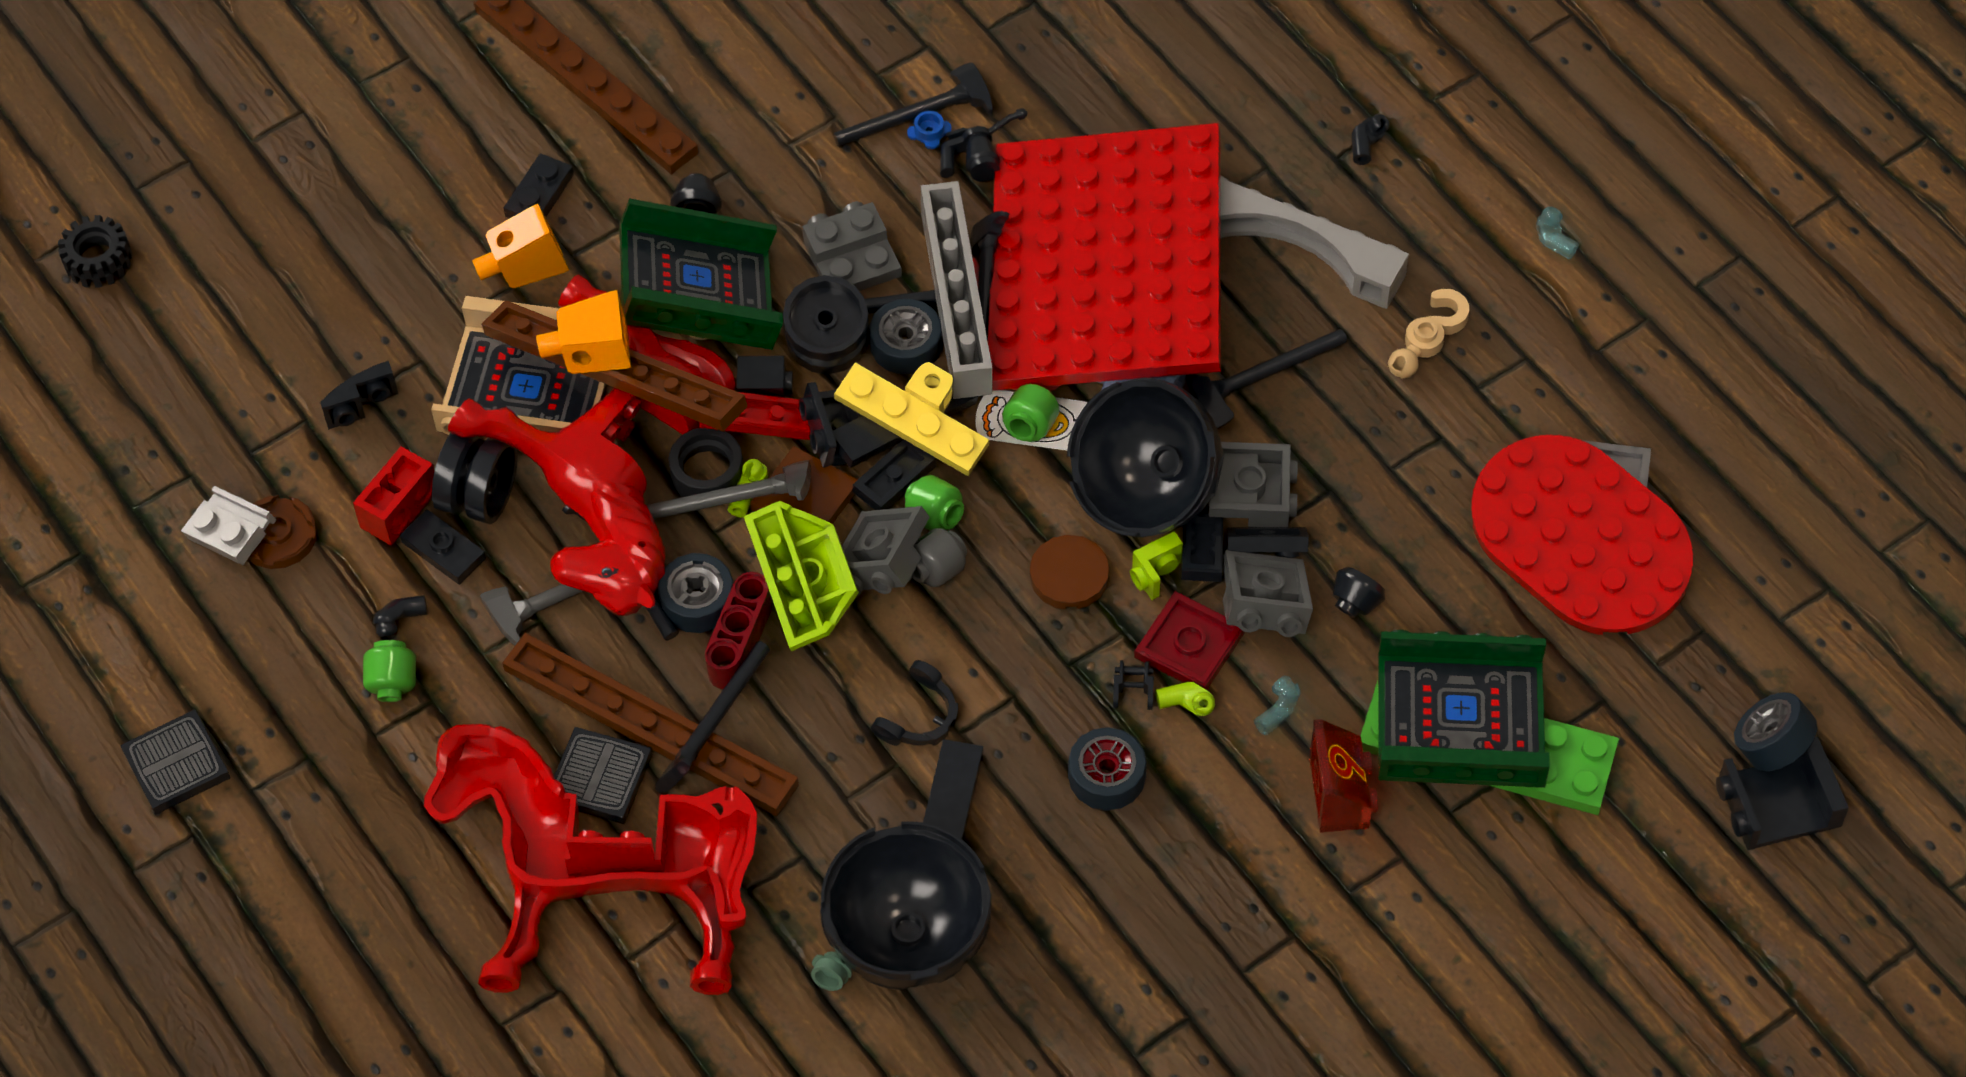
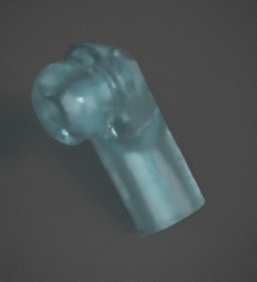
(1551, 235)
(1283, 707)

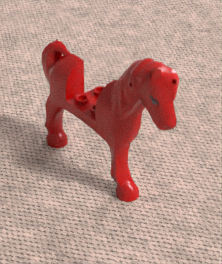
(598, 475)
(548, 860)

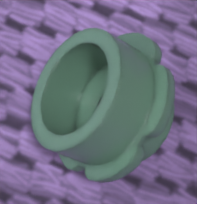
(830, 971)

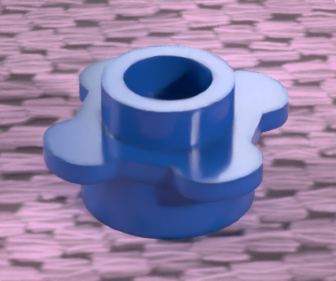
(929, 121)

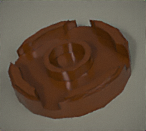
(289, 537)
(1069, 572)

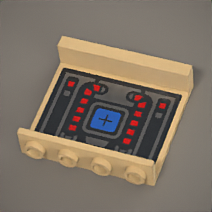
(511, 378)

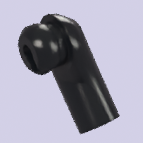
(1366, 135)
(396, 609)

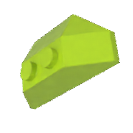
(802, 570)

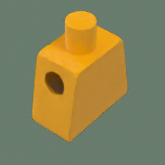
(522, 250)
(589, 335)

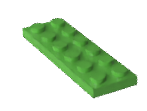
(1577, 762)

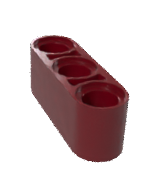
(738, 613)

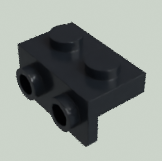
(823, 417)

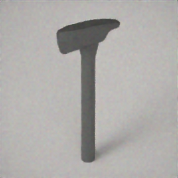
(793, 481)
(511, 615)

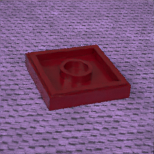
(1188, 641)

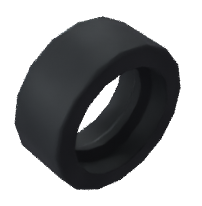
(699, 441)

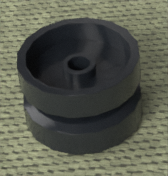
(826, 324)
(474, 477)

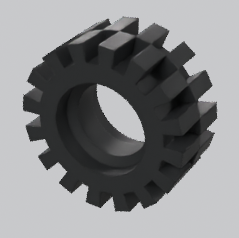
(89, 235)

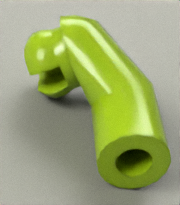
(752, 471)
(1187, 695)

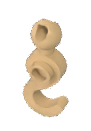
(1426, 334)

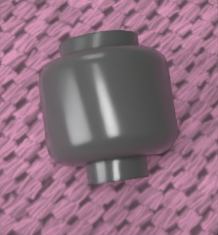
(941, 557)

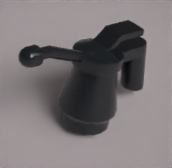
(980, 153)

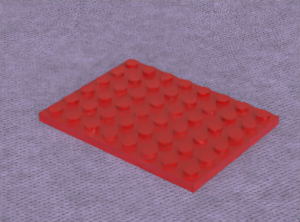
(1107, 258)

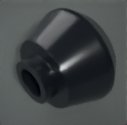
(697, 194)
(1356, 592)

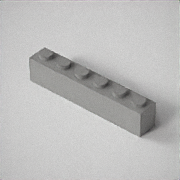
(956, 290)

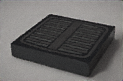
(175, 761)
(603, 773)

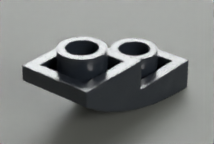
(345, 402)

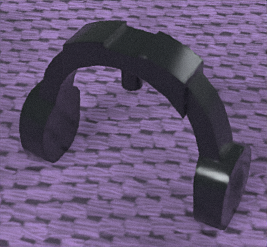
(895, 734)

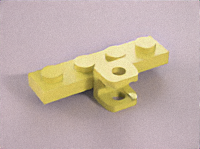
(915, 413)

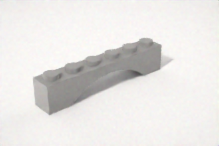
(1365, 265)

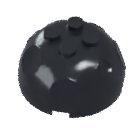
(1144, 457)
(906, 905)

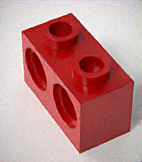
(395, 496)

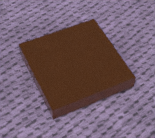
(828, 490)

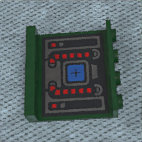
(697, 274)
(1461, 709)

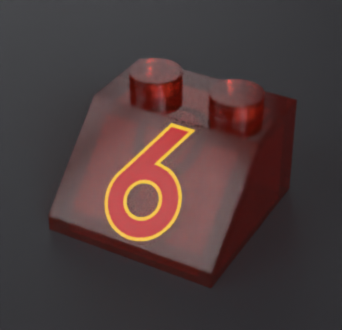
(1340, 779)

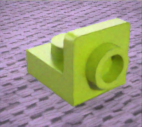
(1153, 559)

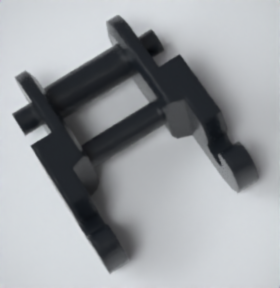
(1119, 682)

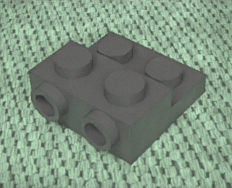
(852, 246)
(1256, 484)
(883, 549)
(1266, 593)

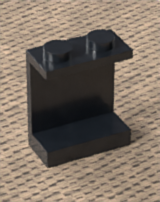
(1784, 801)

